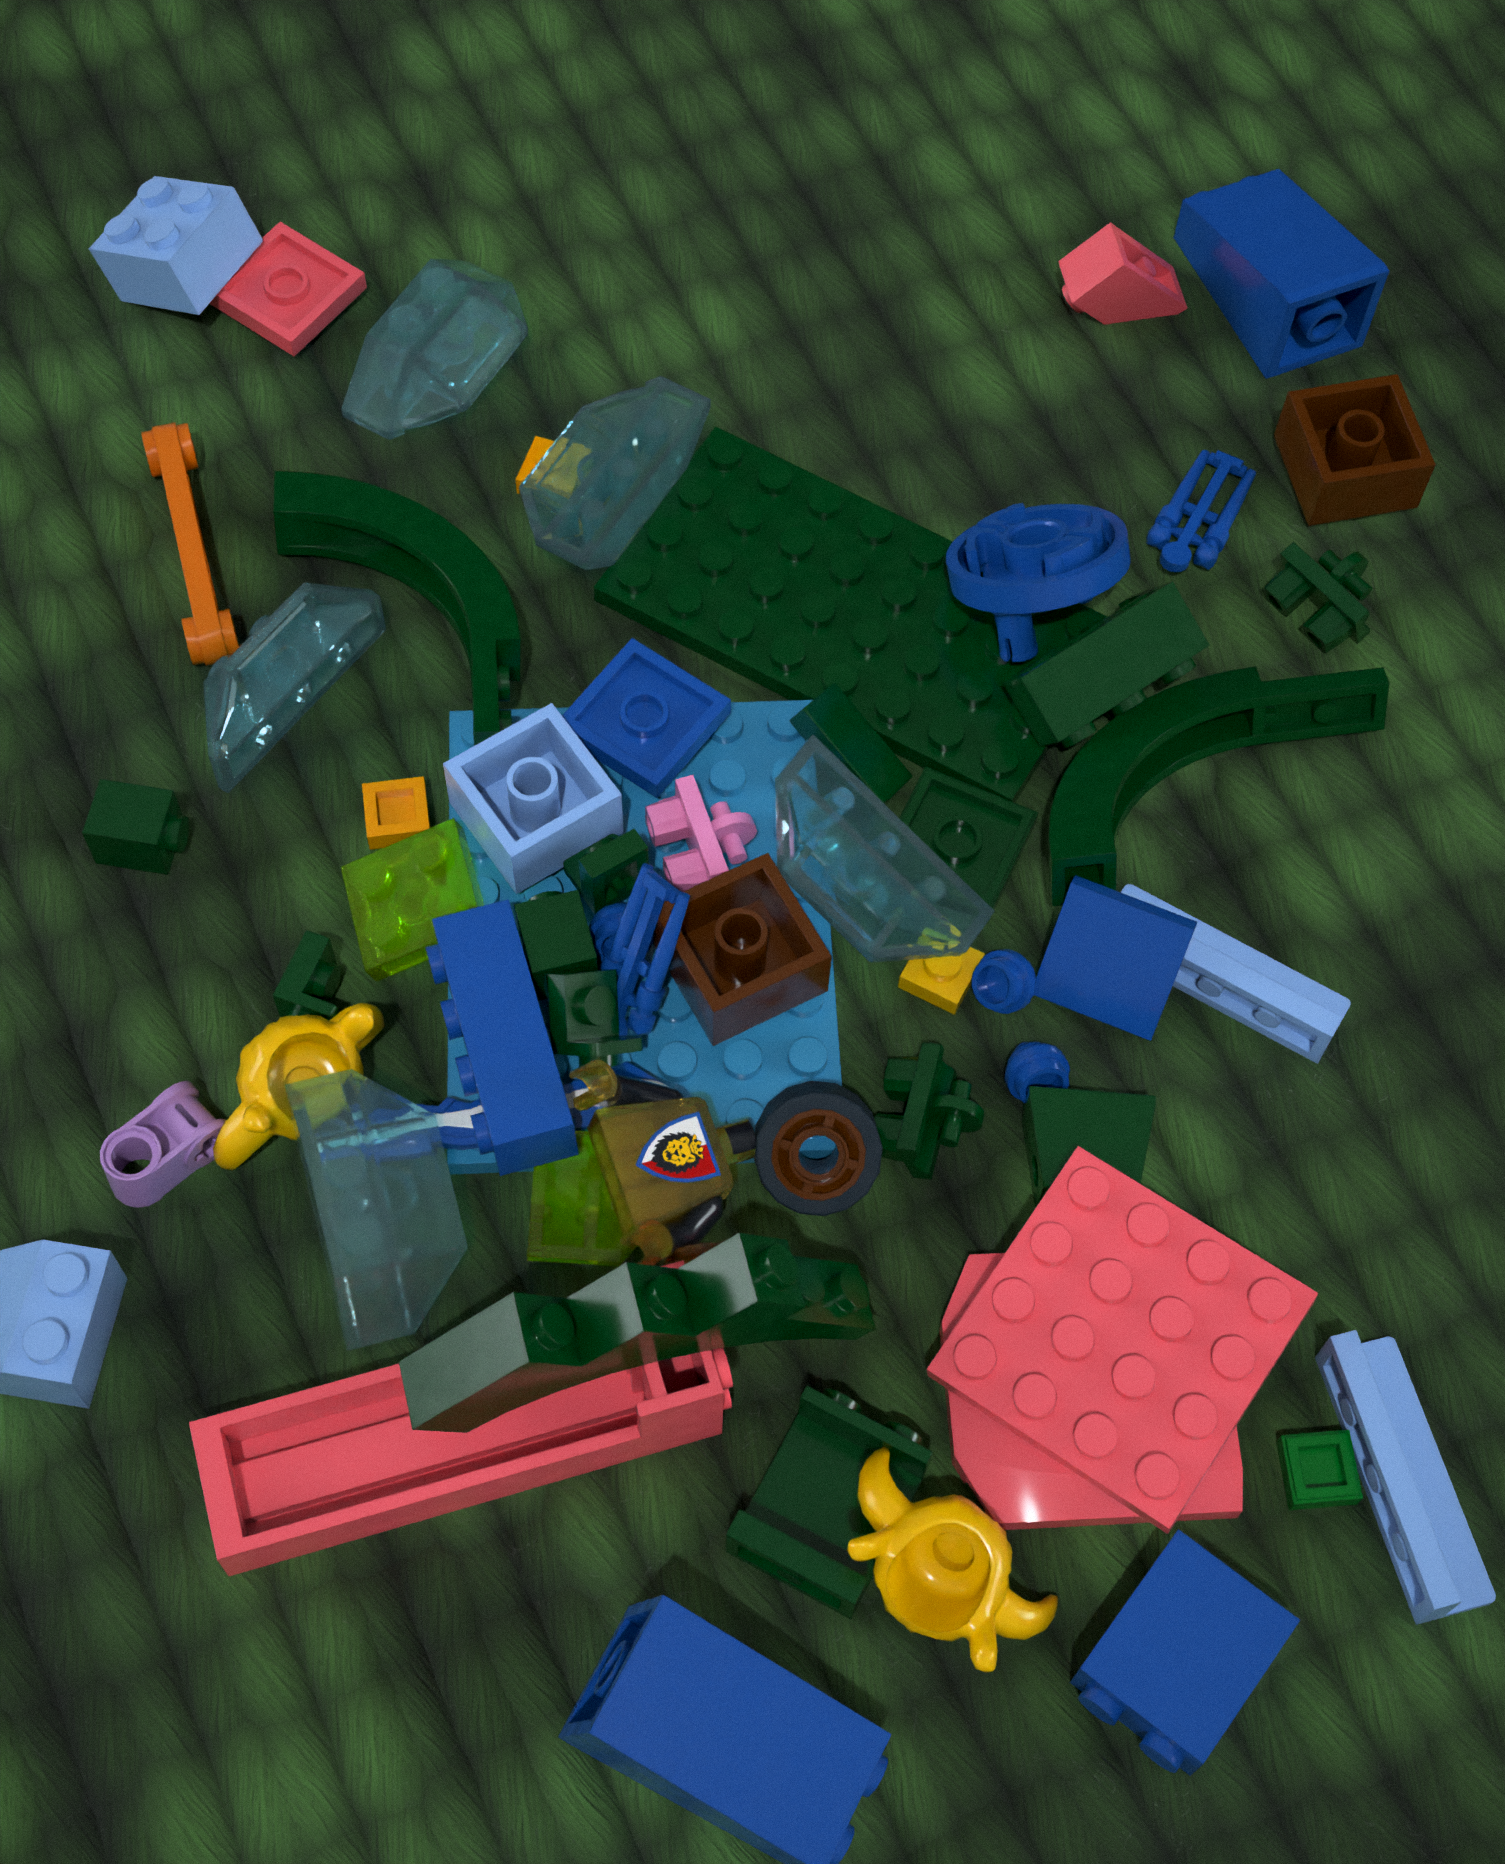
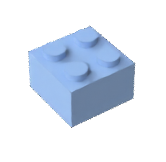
(176, 244)
(533, 797)

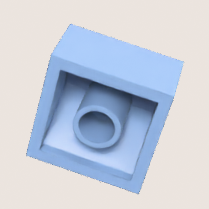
(56, 1319)

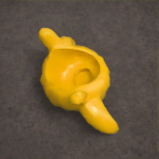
(284, 1054)
(943, 1566)

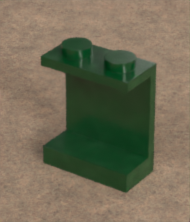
(810, 1503)

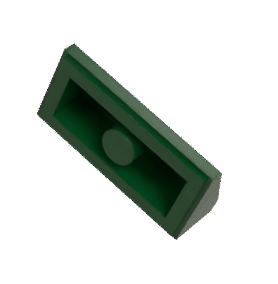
(853, 741)

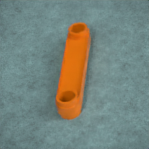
(171, 455)

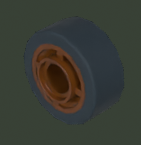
(824, 1184)

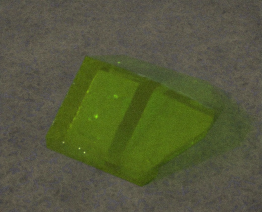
(574, 1213)

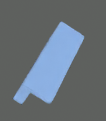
(1255, 988)
(1404, 1477)

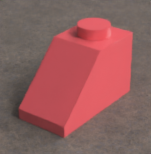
(1119, 279)

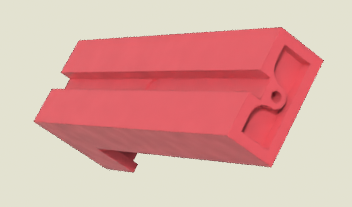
(350, 1466)

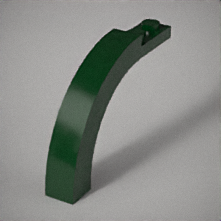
(421, 549)
(1184, 727)

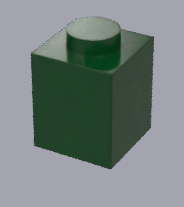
(135, 827)
(554, 936)

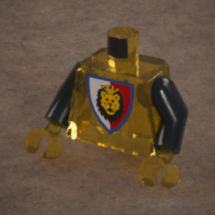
(660, 1158)

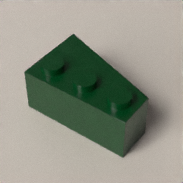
(1107, 666)

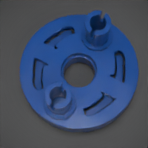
(1035, 564)

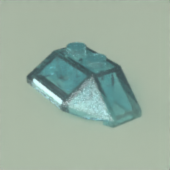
(434, 348)
(612, 471)
(283, 672)
(867, 865)
(377, 1202)

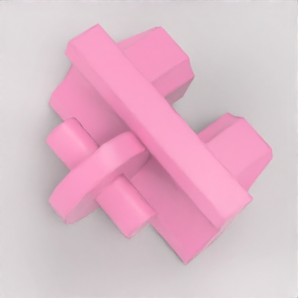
(707, 840)

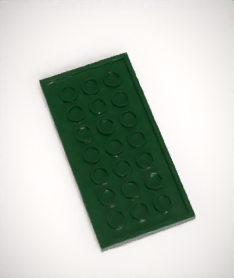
(829, 588)

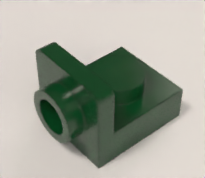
(607, 869)
(309, 979)
(586, 1016)

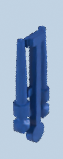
(1177, 555)
(632, 944)

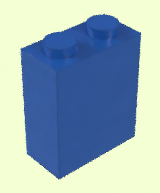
(1183, 1655)

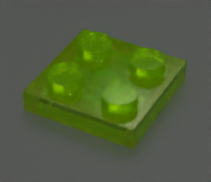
(403, 889)

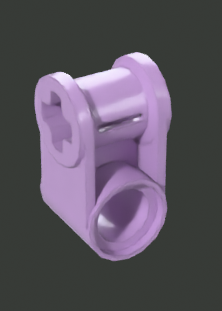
(169, 1137)

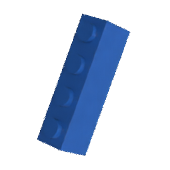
(504, 1039)

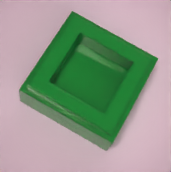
(1319, 1470)

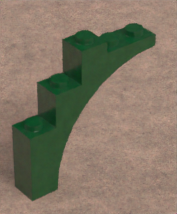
(630, 1317)

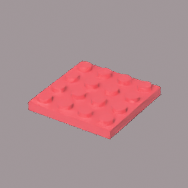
(1122, 1337)

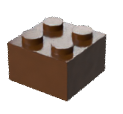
(1353, 449)
(745, 950)

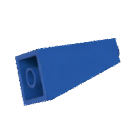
(1281, 270)
(728, 1734)

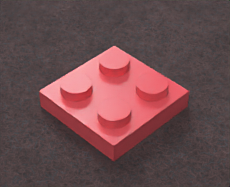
(289, 289)

